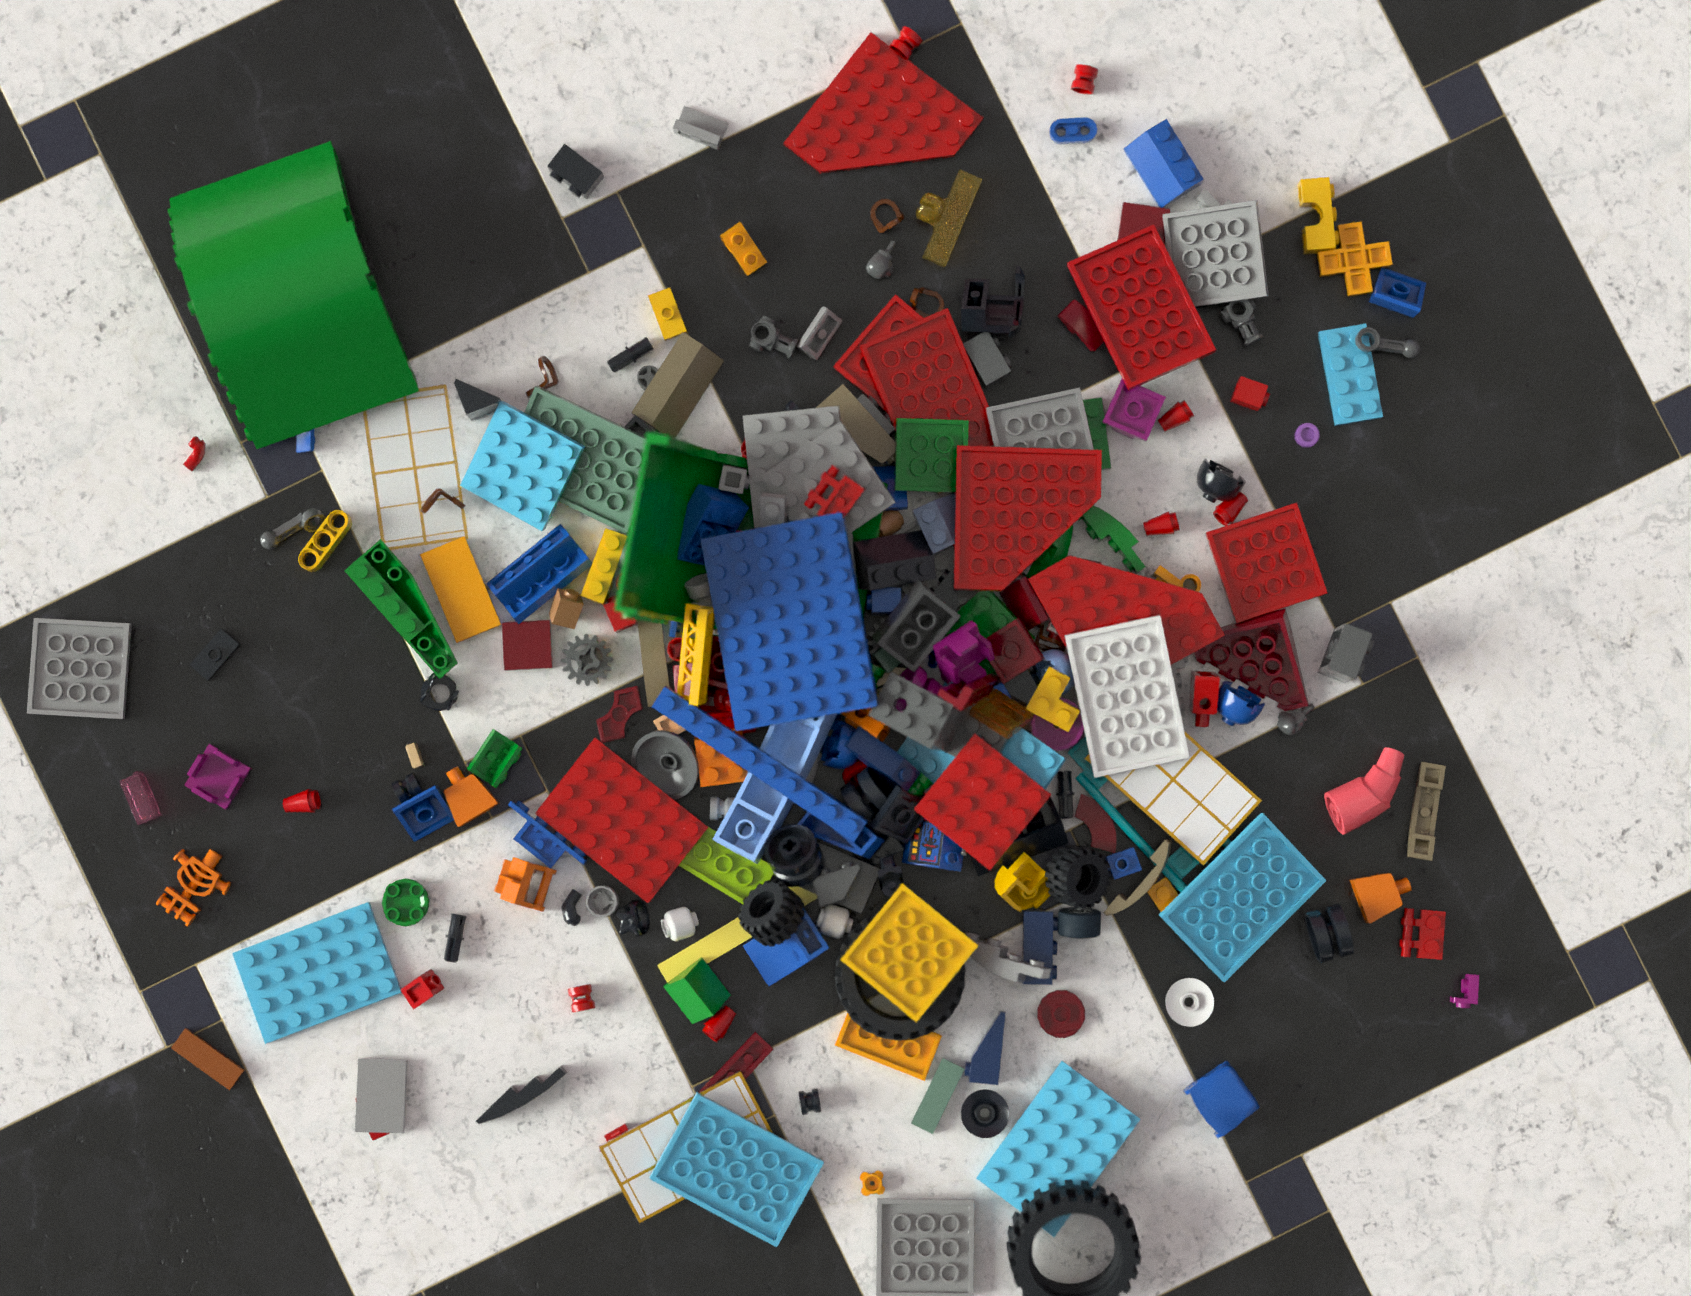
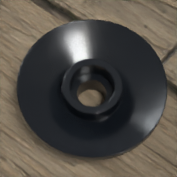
(985, 1126)

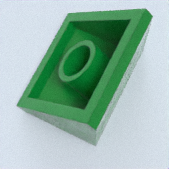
(697, 991)

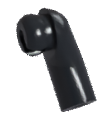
(568, 908)

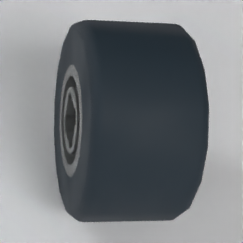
(1079, 922)

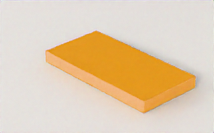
(460, 589)
(907, 1056)

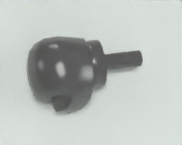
(881, 263)
(1293, 722)

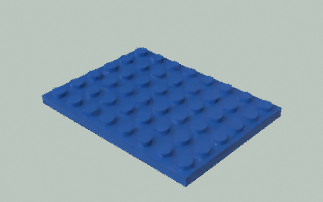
(789, 621)

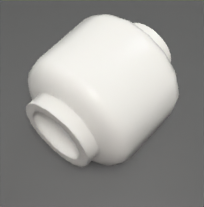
(834, 921)
(679, 923)

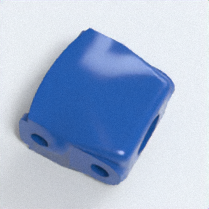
(1222, 1098)

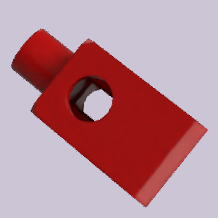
(1203, 685)

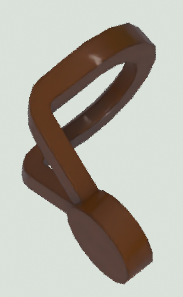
(893, 223)
(915, 295)
(545, 384)
(434, 496)
(1040, 636)

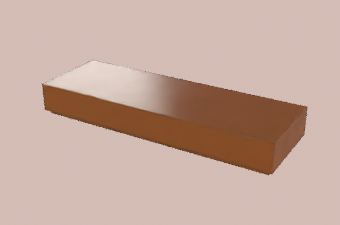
(208, 1059)

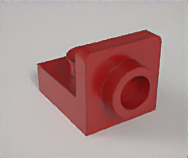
(422, 988)

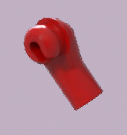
(197, 455)

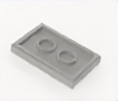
(381, 1096)

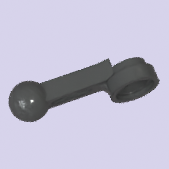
(1409, 348)
(271, 539)

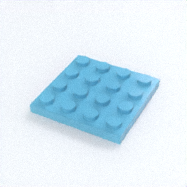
(522, 465)

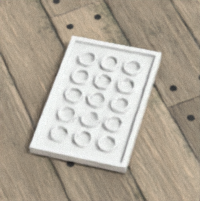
(1127, 696)

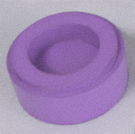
(1307, 435)

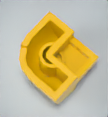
(1022, 884)

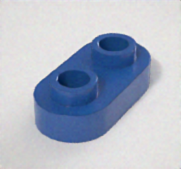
(1072, 130)

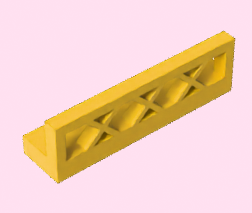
(700, 653)

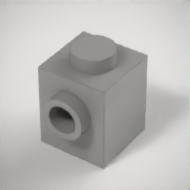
(733, 479)

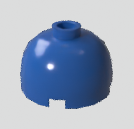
(1238, 704)
(833, 749)

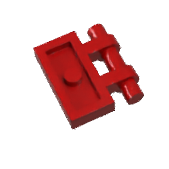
(841, 499)
(1430, 934)

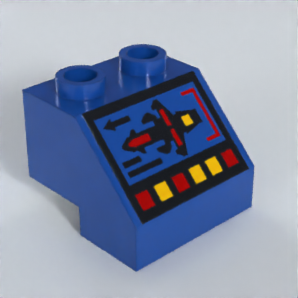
(932, 849)

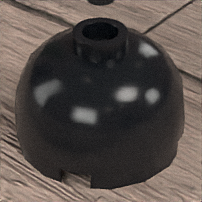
(1218, 482)

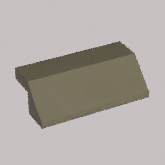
(677, 386)

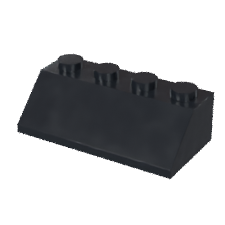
(1040, 835)

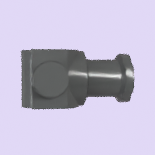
(1243, 322)
(774, 340)

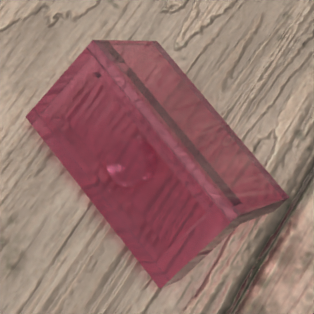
(140, 798)

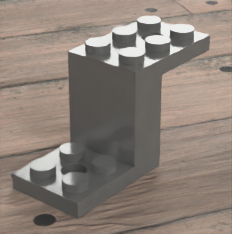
(930, 718)

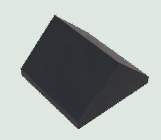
(476, 401)

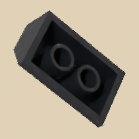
(893, 560)

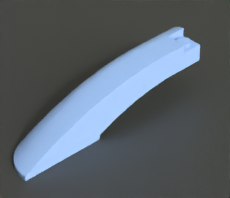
(759, 807)

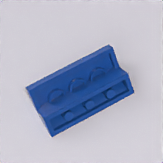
(539, 573)

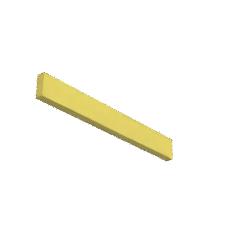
(716, 943)

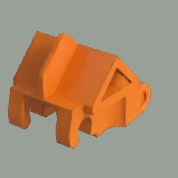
(516, 880)

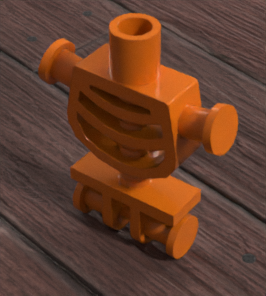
(206, 866)

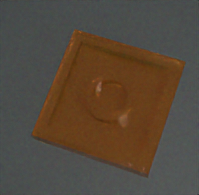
(1001, 714)

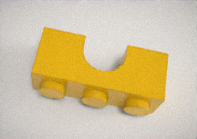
(1317, 195)
(604, 566)

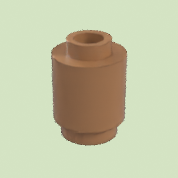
(891, 522)

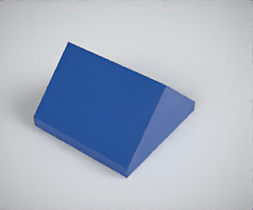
(1398, 292)
(424, 813)

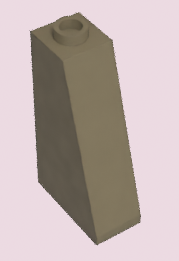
(864, 429)

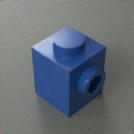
(1123, 863)

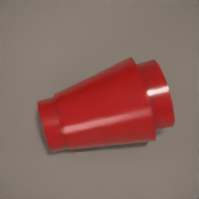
(1177, 415)
(1229, 510)
(1162, 525)
(302, 802)
(718, 1025)

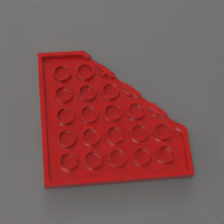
(881, 115)
(1016, 507)
(1093, 595)

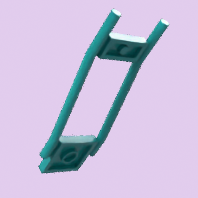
(1177, 865)

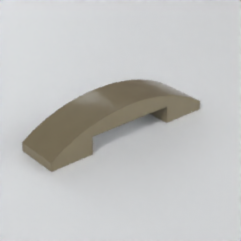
(653, 659)
(1424, 811)
(1160, 858)

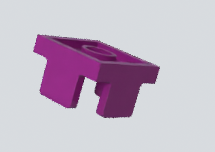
(1133, 411)
(961, 653)
(217, 776)

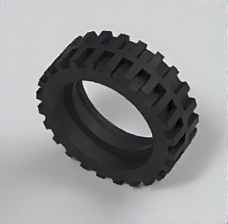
(887, 1025)
(1073, 1200)

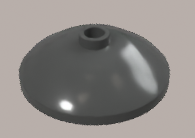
(652, 760)

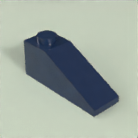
(882, 760)
(986, 1059)

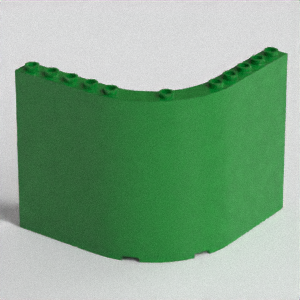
(287, 297)
(651, 574)

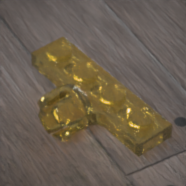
(947, 216)

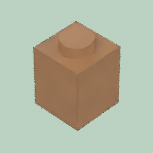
(566, 608)

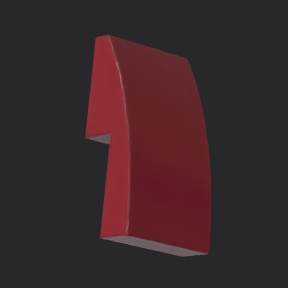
(1080, 321)

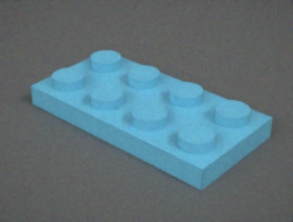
(1349, 376)

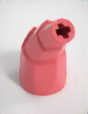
(1366, 796)

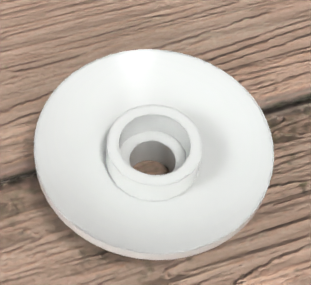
(1202, 1002)

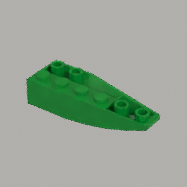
(401, 602)

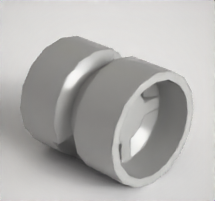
(699, 590)
(602, 901)

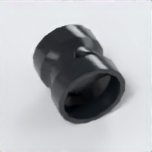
(411, 783)

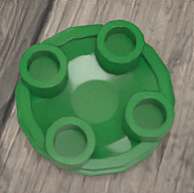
(405, 902)

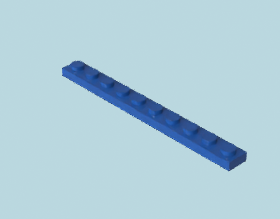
(759, 763)

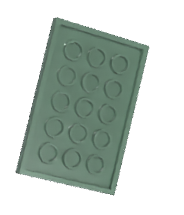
(609, 465)

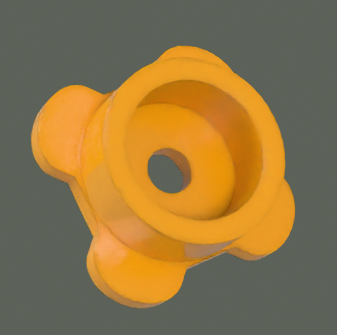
(876, 1188)

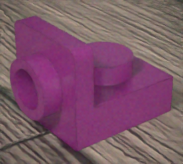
(1470, 988)

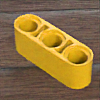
(335, 534)

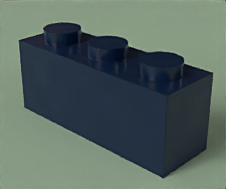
(1039, 942)

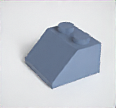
(937, 523)

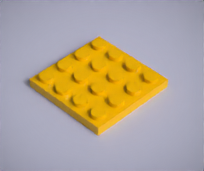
(909, 952)

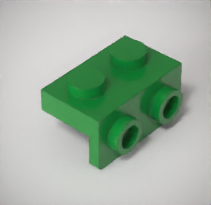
(495, 758)

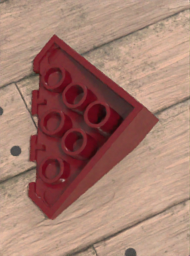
(1261, 656)

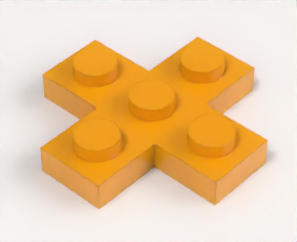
(1354, 259)

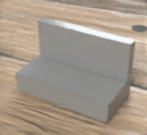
(700, 127)

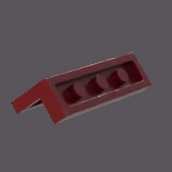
(964, 695)

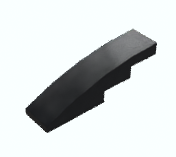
(513, 1099)

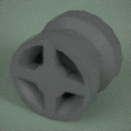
(647, 373)

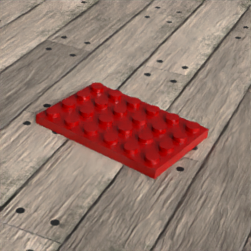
(1141, 307)
(928, 375)
(621, 820)

